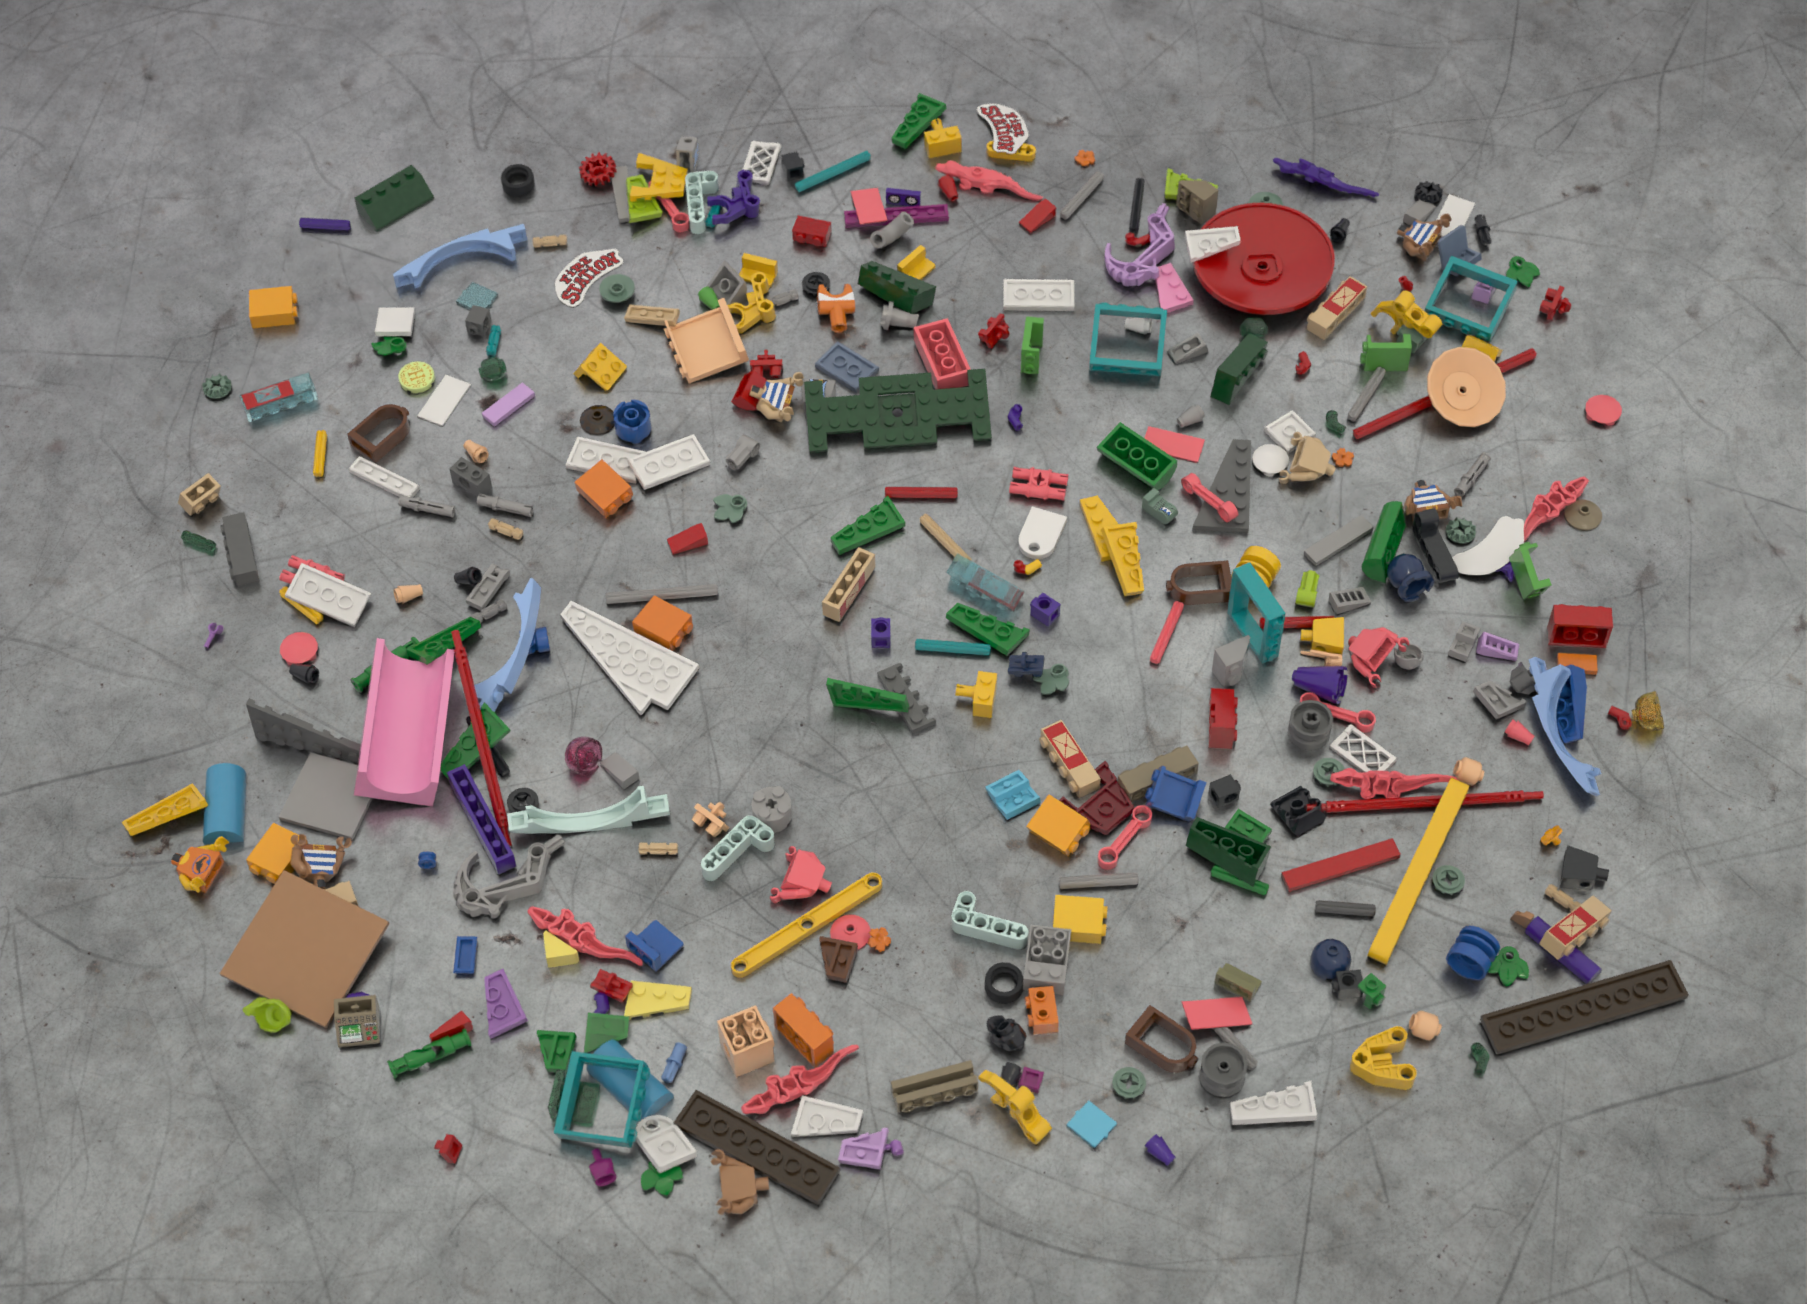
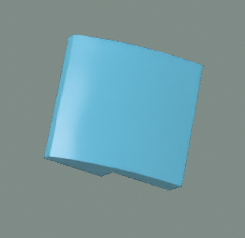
(1013, 794)

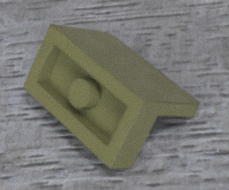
(1237, 981)

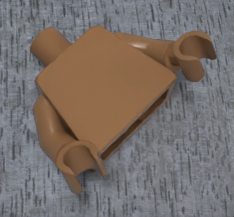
(737, 1184)

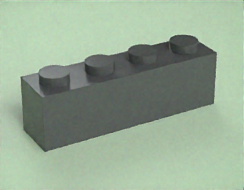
(240, 549)

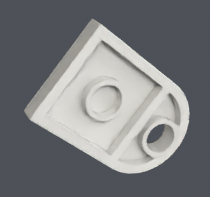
(1042, 531)
(665, 1144)

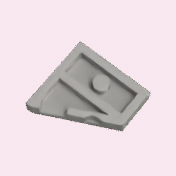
(1498, 699)

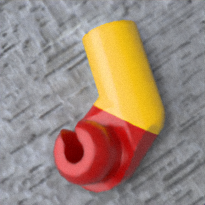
(1028, 569)

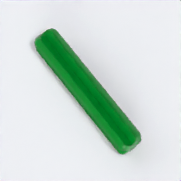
(1220, 873)

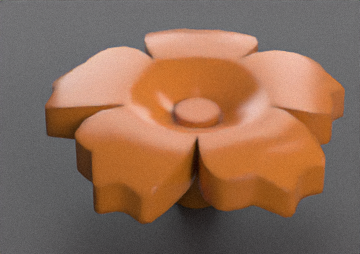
(1085, 158)
(1343, 458)
(878, 939)

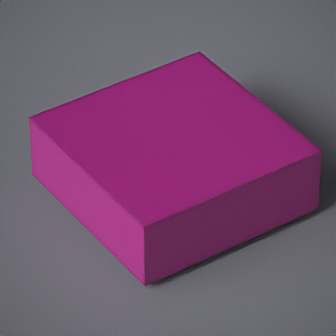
(1031, 1079)

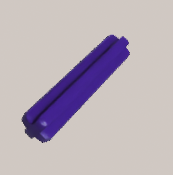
(318, 223)

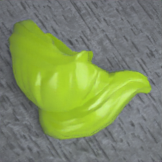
(269, 1013)

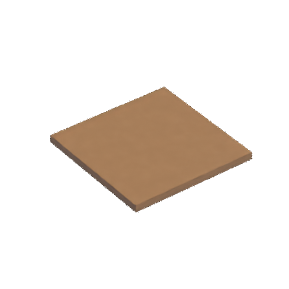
(304, 948)

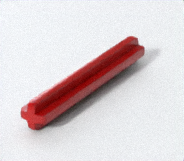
(921, 492)
(1296, 622)

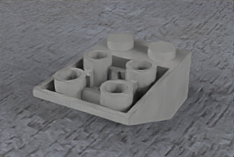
(1047, 958)

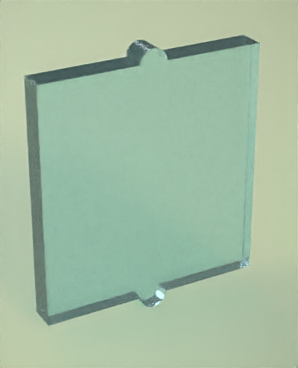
(476, 295)

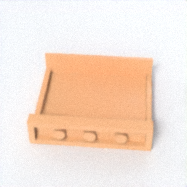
(706, 343)

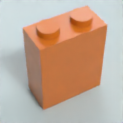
(604, 488)
(663, 623)

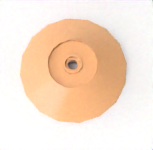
(1479, 379)

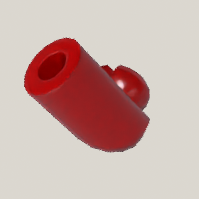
(1406, 285)

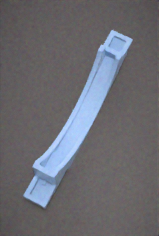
(497, 242)
(1549, 686)
(493, 688)

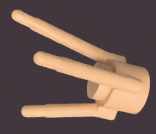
(1330, 659)

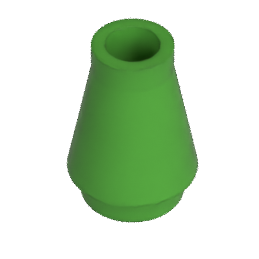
(708, 297)

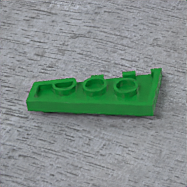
(918, 119)
(876, 523)
(999, 635)
(436, 645)
(466, 749)

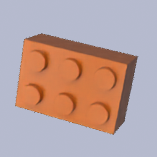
(803, 1030)

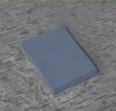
(846, 366)

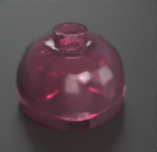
(583, 755)

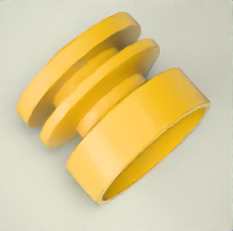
(1263, 561)

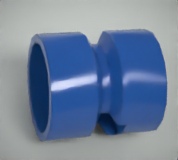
(539, 641)

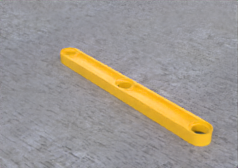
(794, 932)

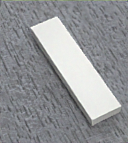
(383, 478)

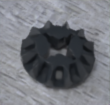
(1433, 196)
(810, 279)
(522, 794)

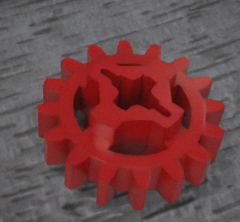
(597, 169)

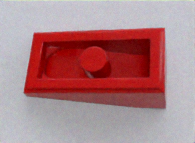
(1038, 215)
(688, 539)
(452, 1027)

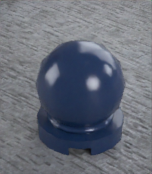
(1409, 577)

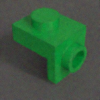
(1373, 989)

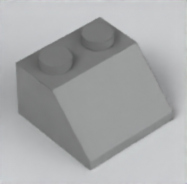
(1230, 661)

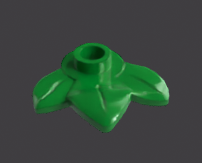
(1522, 273)
(390, 345)
(1509, 968)
(661, 1181)

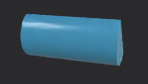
(226, 803)
(621, 1081)

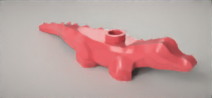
(984, 179)
(1549, 506)
(1385, 782)
(577, 935)
(795, 1084)

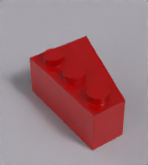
(1222, 718)

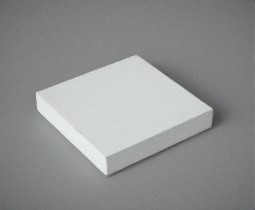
(395, 321)
(1283, 429)

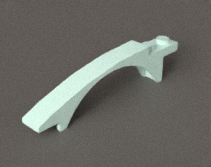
(621, 814)

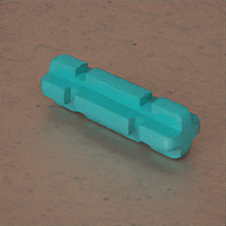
(713, 210)
(493, 340)

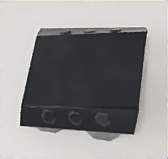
(1293, 810)

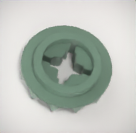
(217, 392)
(1458, 536)
(1325, 765)
(1453, 874)
(1123, 1075)

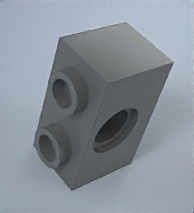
(470, 477)

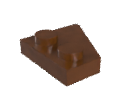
(838, 957)

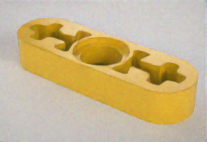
(1023, 156)

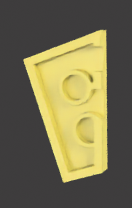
(652, 998)

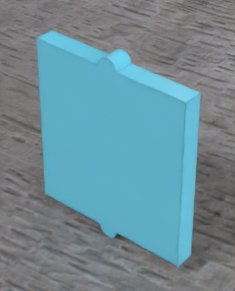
(1091, 1124)

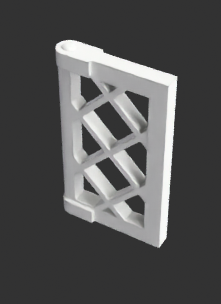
(765, 148)
(1347, 755)

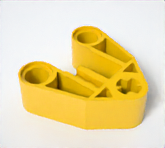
(1374, 1062)

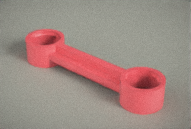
(674, 214)
(1226, 510)
(1346, 715)
(1124, 838)

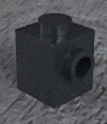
(792, 166)

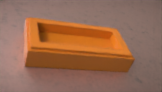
(1584, 661)

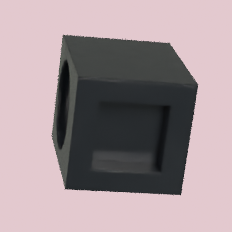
(1224, 790)
(1352, 977)

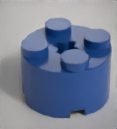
(632, 421)

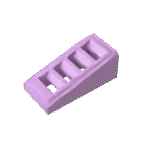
(1483, 292)
(1485, 648)

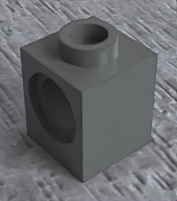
(478, 320)

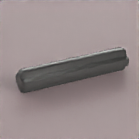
(1345, 908)

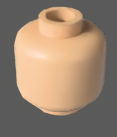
(1468, 771)
(1424, 1025)

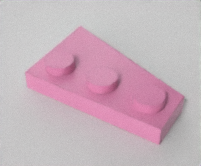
(1171, 290)

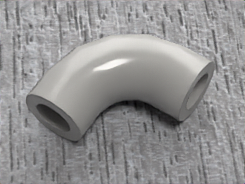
(892, 231)

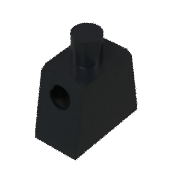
(1581, 870)

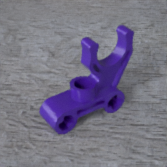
(741, 203)

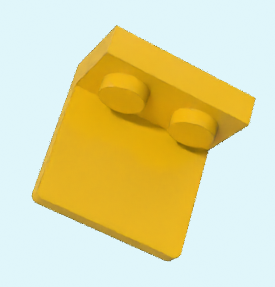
(601, 367)

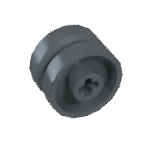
(1310, 725)
(1223, 1069)

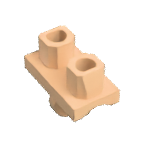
(716, 824)

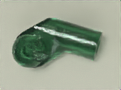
(1332, 422)
(1481, 1056)

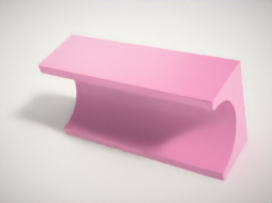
(403, 727)

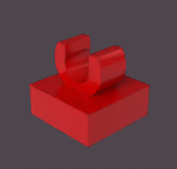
(449, 1148)

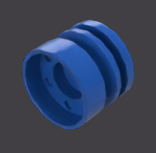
(1473, 952)

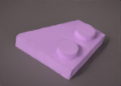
(864, 1150)

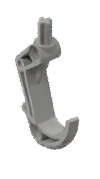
(527, 883)

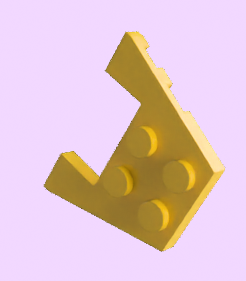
(666, 180)

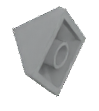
(728, 284)

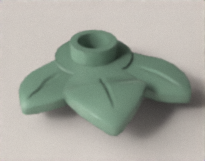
(728, 507)
(1053, 679)

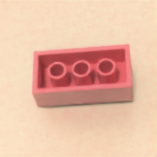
(942, 354)

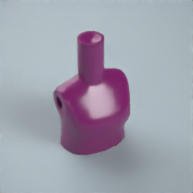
(602, 1169)

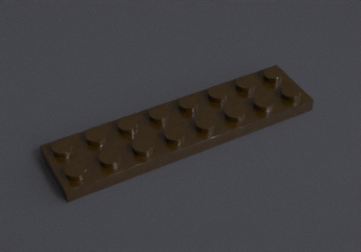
(757, 1147)

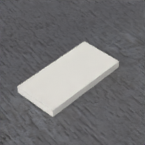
(1038, 295)
(589, 452)
(668, 462)
(328, 595)

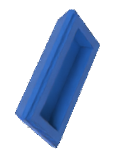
(465, 954)

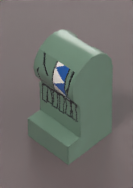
(1159, 507)

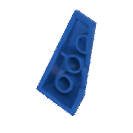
(1571, 706)

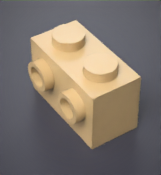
(199, 494)

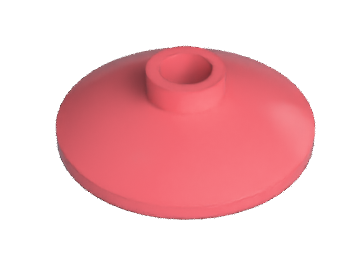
(859, 935)

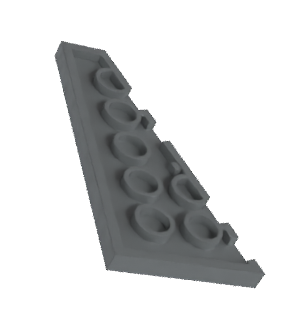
(1231, 485)
(298, 733)

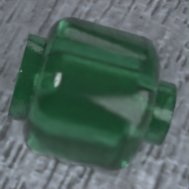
(1254, 326)
(492, 369)

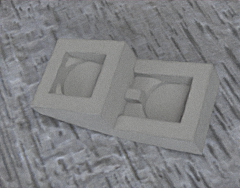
(1464, 641)

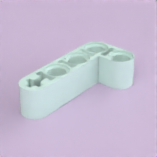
(696, 186)
(714, 864)
(990, 923)

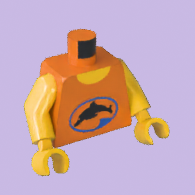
(200, 865)

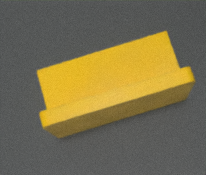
(753, 264)
(916, 264)
(1482, 346)

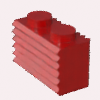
(811, 231)

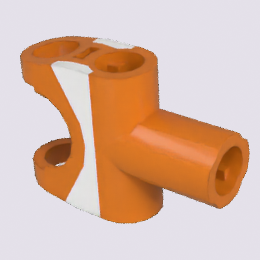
(836, 306)

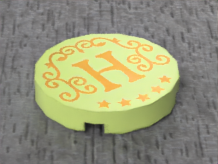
(416, 377)

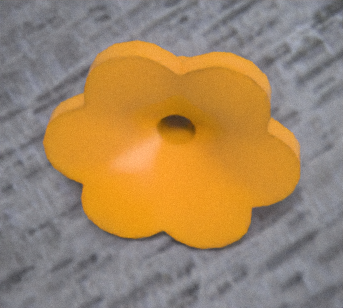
(1551, 835)

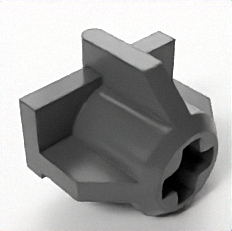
(1522, 680)

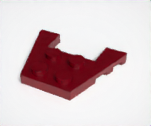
(1107, 806)

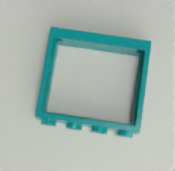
(1481, 275)
(1127, 366)
(1248, 584)
(570, 1093)

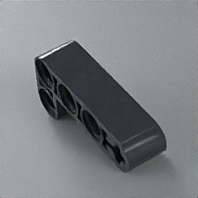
(1433, 546)

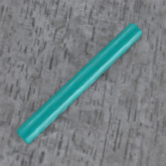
(832, 171)

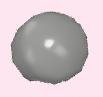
(1411, 658)

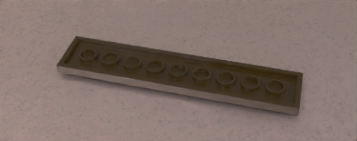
(1583, 1007)

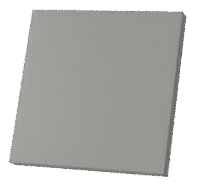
(326, 798)

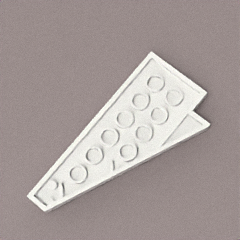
(634, 663)

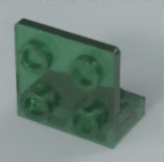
(585, 1100)

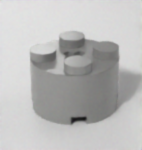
(772, 807)

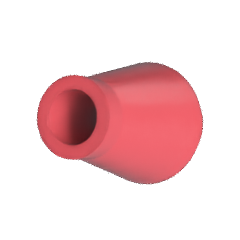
(1519, 732)

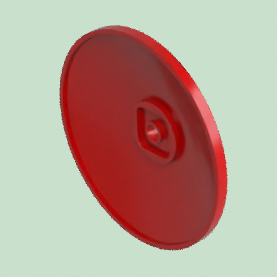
(1275, 236)

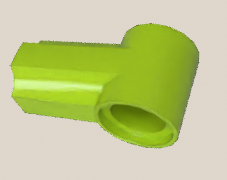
(1307, 592)

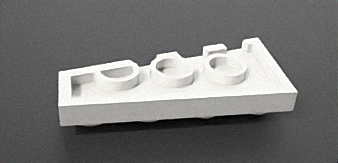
(1282, 1106)

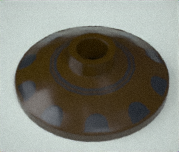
(597, 425)

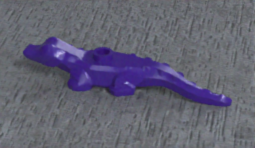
(1321, 175)

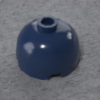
(1330, 957)

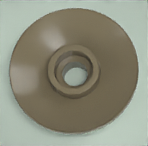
(1583, 520)

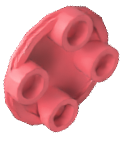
(1603, 409)
(298, 648)

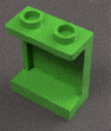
(1032, 337)
(1386, 355)
(1525, 572)

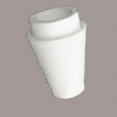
(1139, 325)

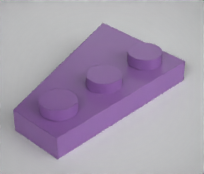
(502, 1004)

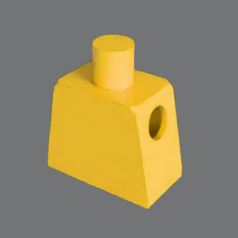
(1326, 635)

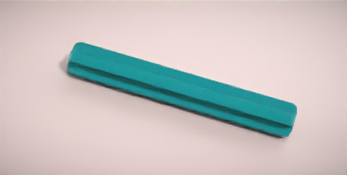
(952, 646)

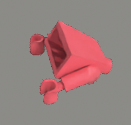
(1372, 648)
(802, 877)

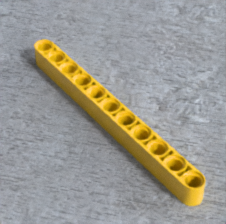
(1418, 871)

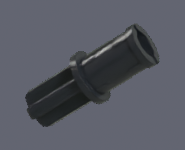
(1483, 229)

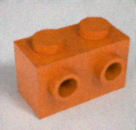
(1043, 1010)

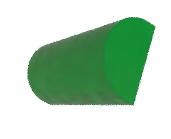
(1138, 456)
(1384, 541)

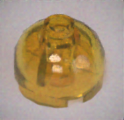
(1648, 712)

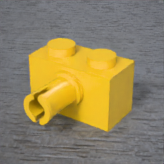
(942, 140)
(982, 693)

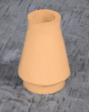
(477, 452)
(406, 593)

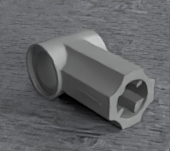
(745, 448)

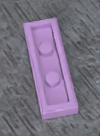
(508, 404)

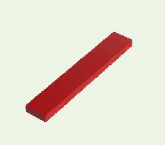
(1340, 865)

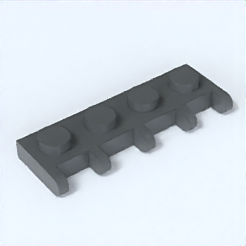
(893, 682)

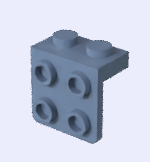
(1456, 245)

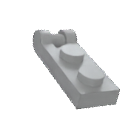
(487, 587)

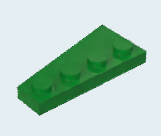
(859, 696)

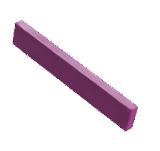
(920, 214)

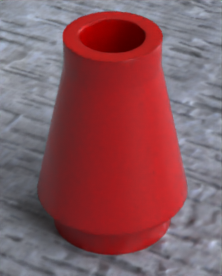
(948, 187)

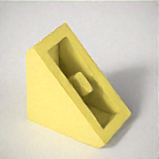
(558, 952)

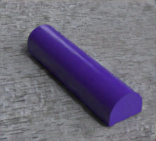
(1576, 962)

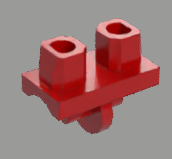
(1557, 303)
(996, 330)
(767, 363)
(611, 985)

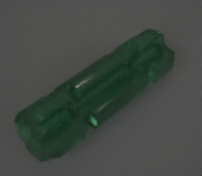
(198, 540)

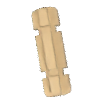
(548, 241)
(505, 529)
(658, 848)
(1561, 897)

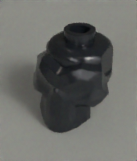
(1006, 1033)

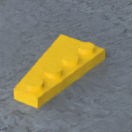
(1097, 517)
(1123, 550)
(170, 808)

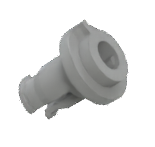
(894, 317)

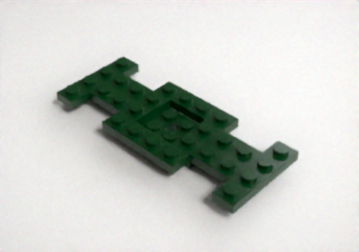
(921, 410)

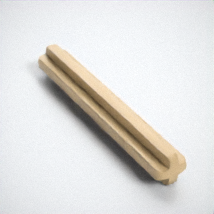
(942, 536)

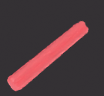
(1166, 632)

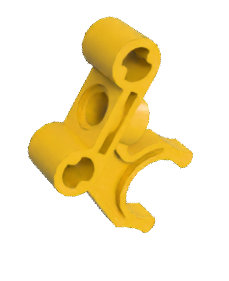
(757, 307)
(1408, 313)
(1020, 1106)

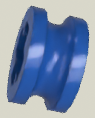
(427, 860)

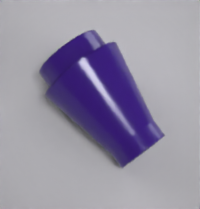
(1159, 1149)

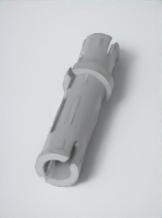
(1469, 478)
(497, 503)
(427, 506)

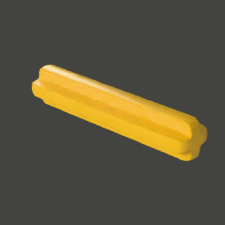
(319, 455)
(313, 615)

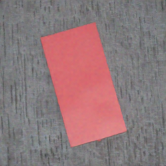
(868, 206)
(1176, 444)
(1216, 1013)

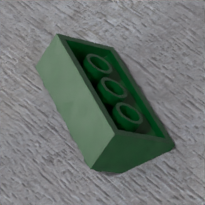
(393, 198)

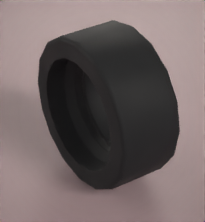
(514, 171)
(1004, 968)

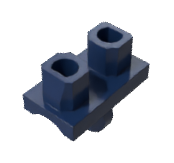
(1026, 664)

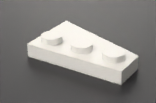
(1210, 241)
(825, 1118)

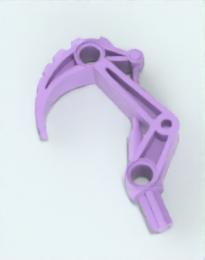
(1144, 266)

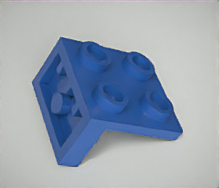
(654, 945)

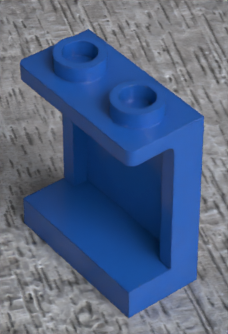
(1174, 794)

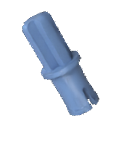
(674, 1062)

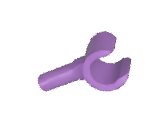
(211, 628)
(896, 1147)

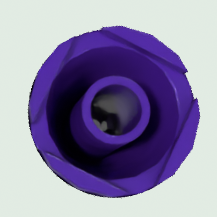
(1324, 681)

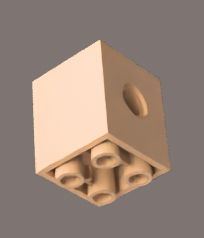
(746, 1041)

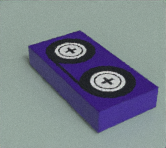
(903, 197)

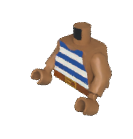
(1423, 236)
(1428, 497)
(317, 862)

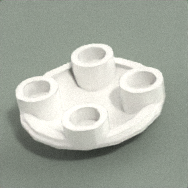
(1270, 459)

